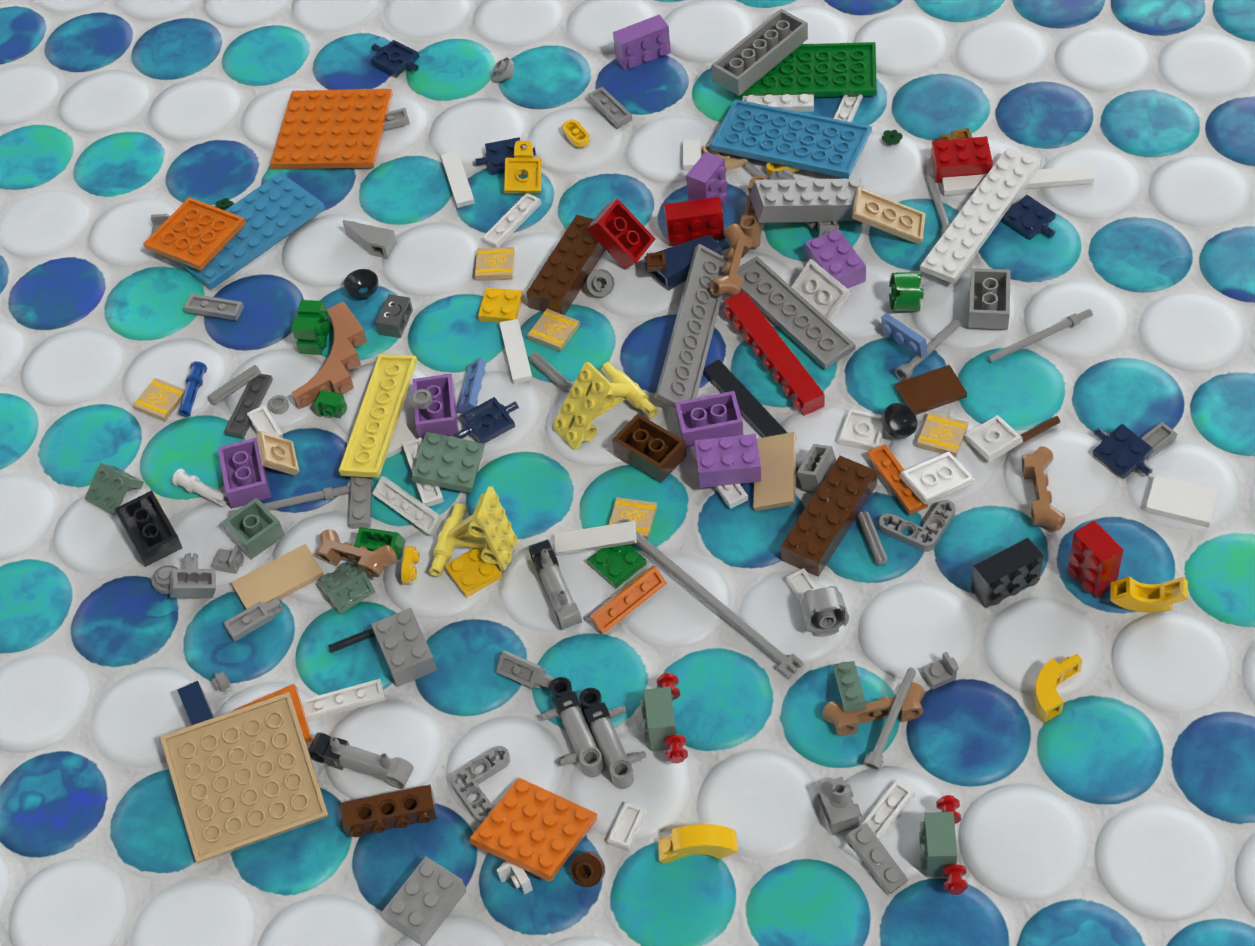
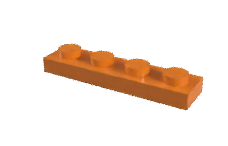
(890, 471)
(627, 599)

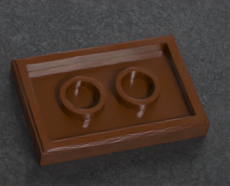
(931, 390)

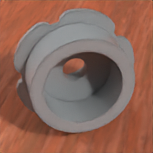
(221, 681)

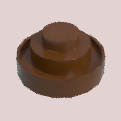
(587, 869)

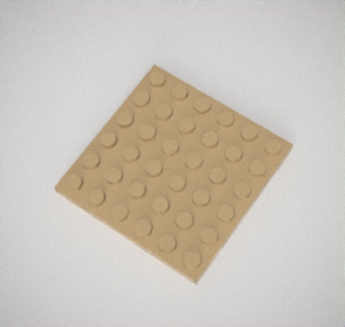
(243, 777)

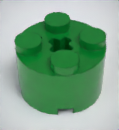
(905, 291)

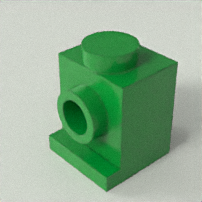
(330, 404)

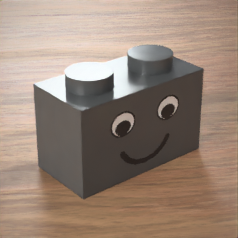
(394, 316)

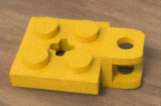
(523, 163)

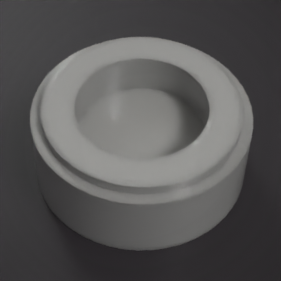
(422, 399)
(278, 404)

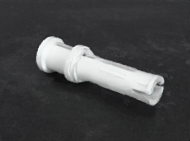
(193, 484)

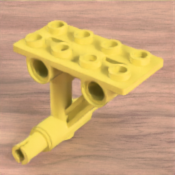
(594, 396)
(484, 529)

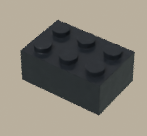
(148, 528)
(1007, 573)

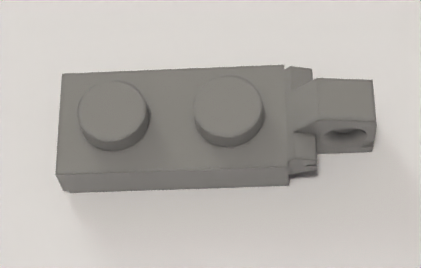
(253, 618)
(523, 671)

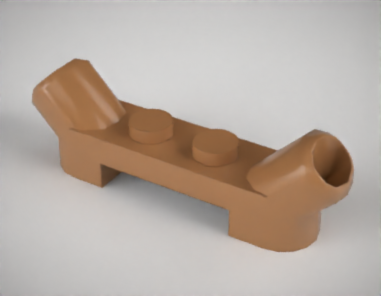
(749, 221)
(739, 244)
(1041, 511)
(371, 562)
(847, 722)

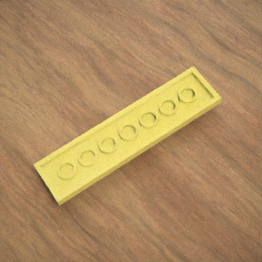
(378, 416)

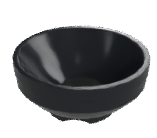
(360, 279)
(903, 417)

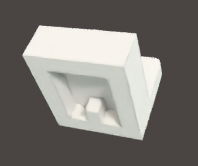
(517, 876)

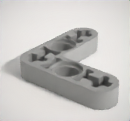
(919, 533)
(474, 779)

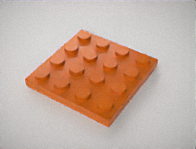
(194, 233)
(534, 829)

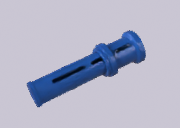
(194, 381)

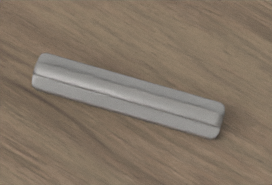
(547, 369)
(234, 384)
(872, 538)

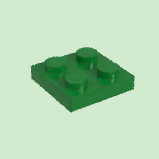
(617, 563)

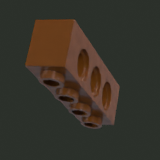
(379, 805)

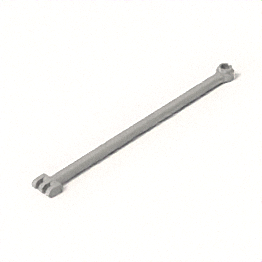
(783, 661)

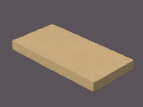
(888, 215)
(777, 472)
(278, 577)

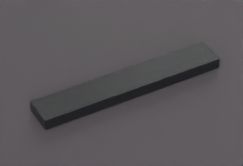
(748, 404)

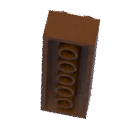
(566, 269)
(828, 516)

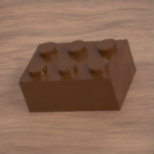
(649, 447)

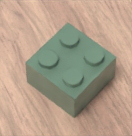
(253, 528)

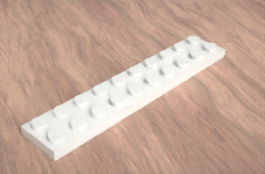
(980, 215)

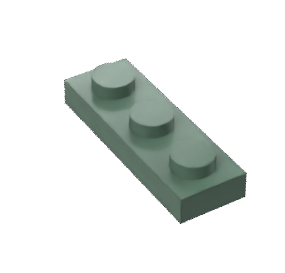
(849, 686)

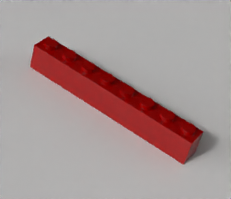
(774, 353)

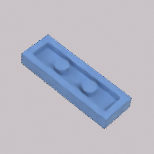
(904, 335)
(472, 385)

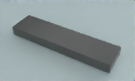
(250, 400)

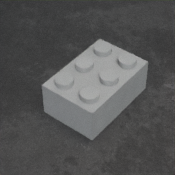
(989, 299)
(404, 647)
(424, 901)

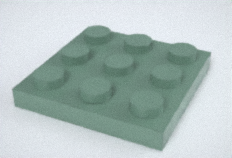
(448, 462)

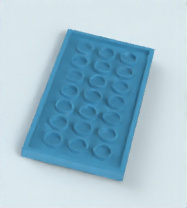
(791, 138)
(270, 216)

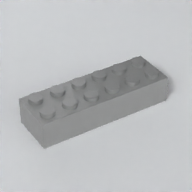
(759, 52)
(804, 200)

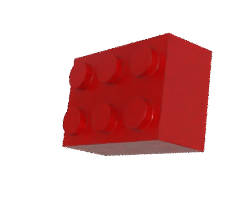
(961, 157)
(694, 220)
(621, 233)
(1094, 559)

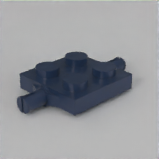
(394, 58)
(496, 154)
(1029, 218)
(487, 420)
(1123, 451)

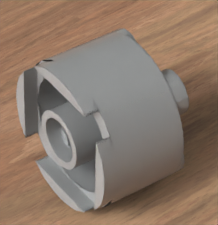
(824, 611)

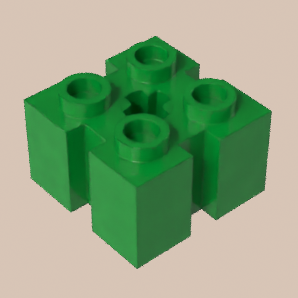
(311, 327)

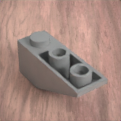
(373, 239)

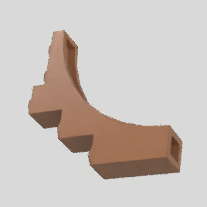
(343, 358)

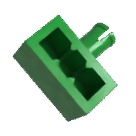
(374, 539)

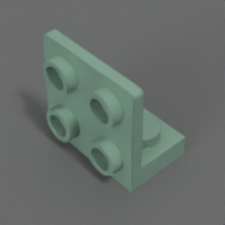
(110, 487)
(346, 586)

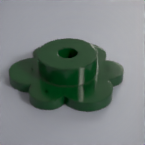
(892, 137)
(224, 204)

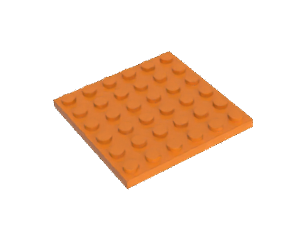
(332, 129)

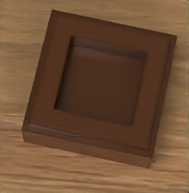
(656, 261)

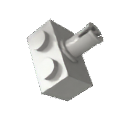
(815, 466)
(192, 581)
(838, 805)

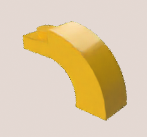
(1148, 597)
(1046, 698)
(698, 840)

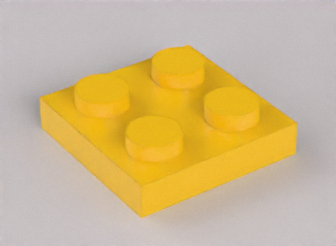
(500, 305)
(471, 572)

